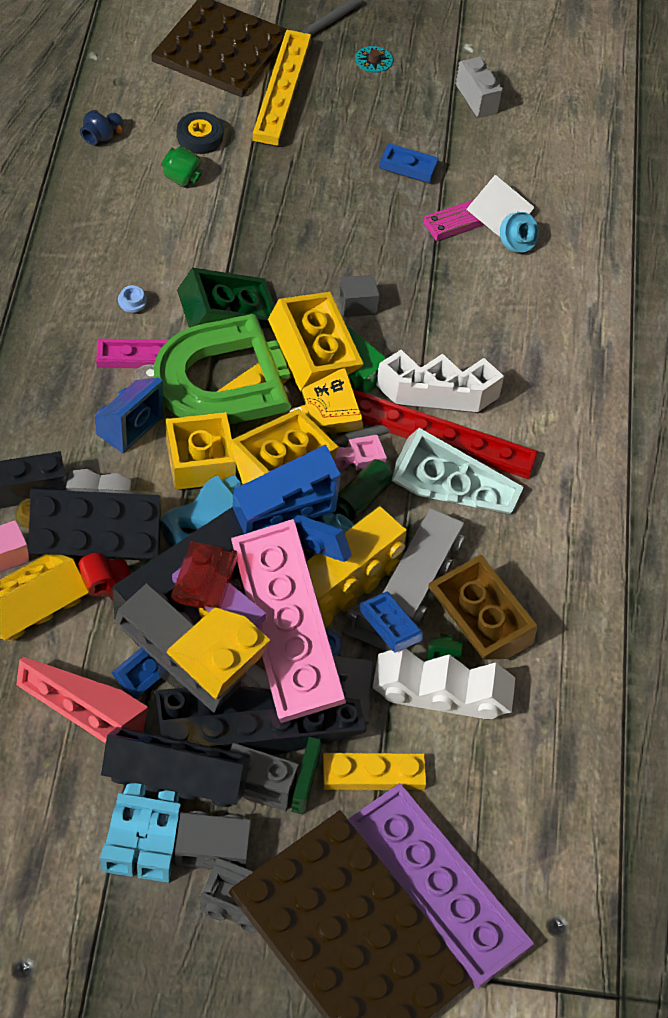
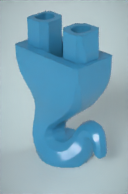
(213, 500)

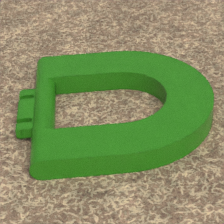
(217, 338)

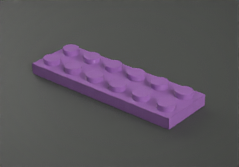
(442, 885)

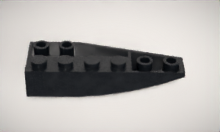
(251, 721)

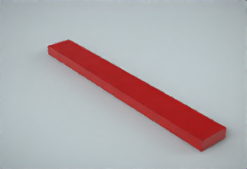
(476, 444)

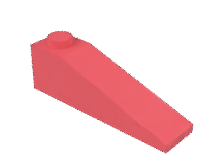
(82, 700)

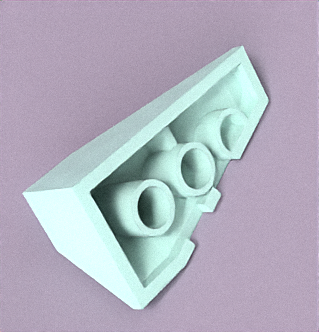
(446, 474)

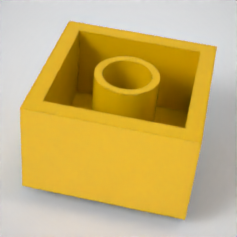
(199, 449)

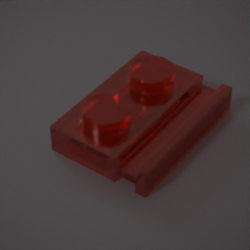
(204, 576)

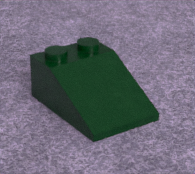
(221, 295)

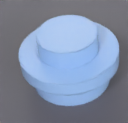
(132, 299)

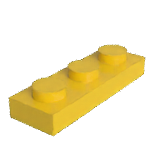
(373, 771)

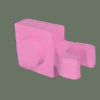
(360, 452)

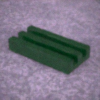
(306, 776)

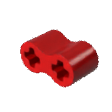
(102, 573)

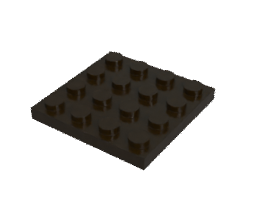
(220, 46)

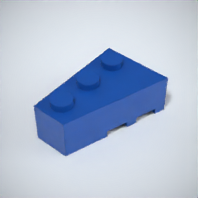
(297, 488)

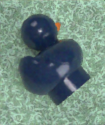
(100, 128)

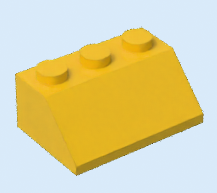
(313, 337)
(277, 444)
(37, 592)

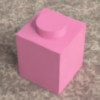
(12, 546)

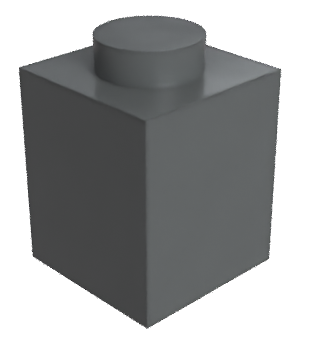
(359, 295)

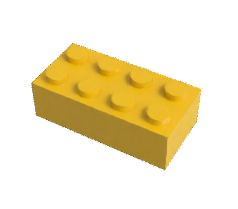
(375, 551)

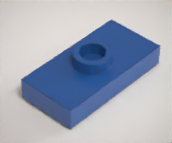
(323, 538)
(391, 622)

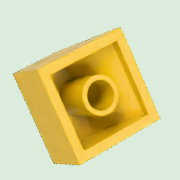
(219, 650)

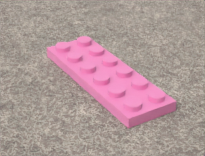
(299, 650)

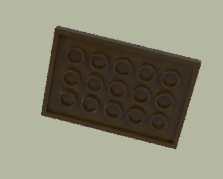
(349, 929)

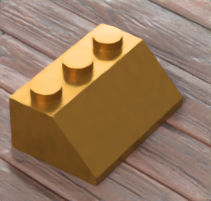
(485, 609)

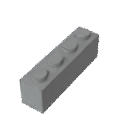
(424, 562)

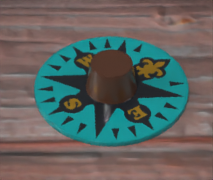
(373, 59)

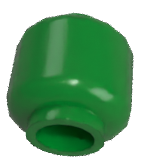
(181, 166)

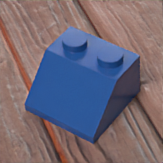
(131, 413)

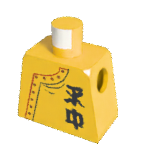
(332, 404)

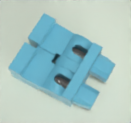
(141, 836)

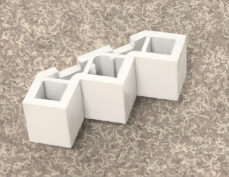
(439, 383)
(444, 685)

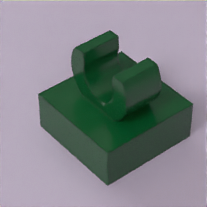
(443, 647)

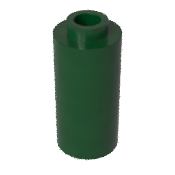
(364, 489)

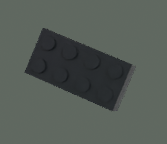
(94, 522)

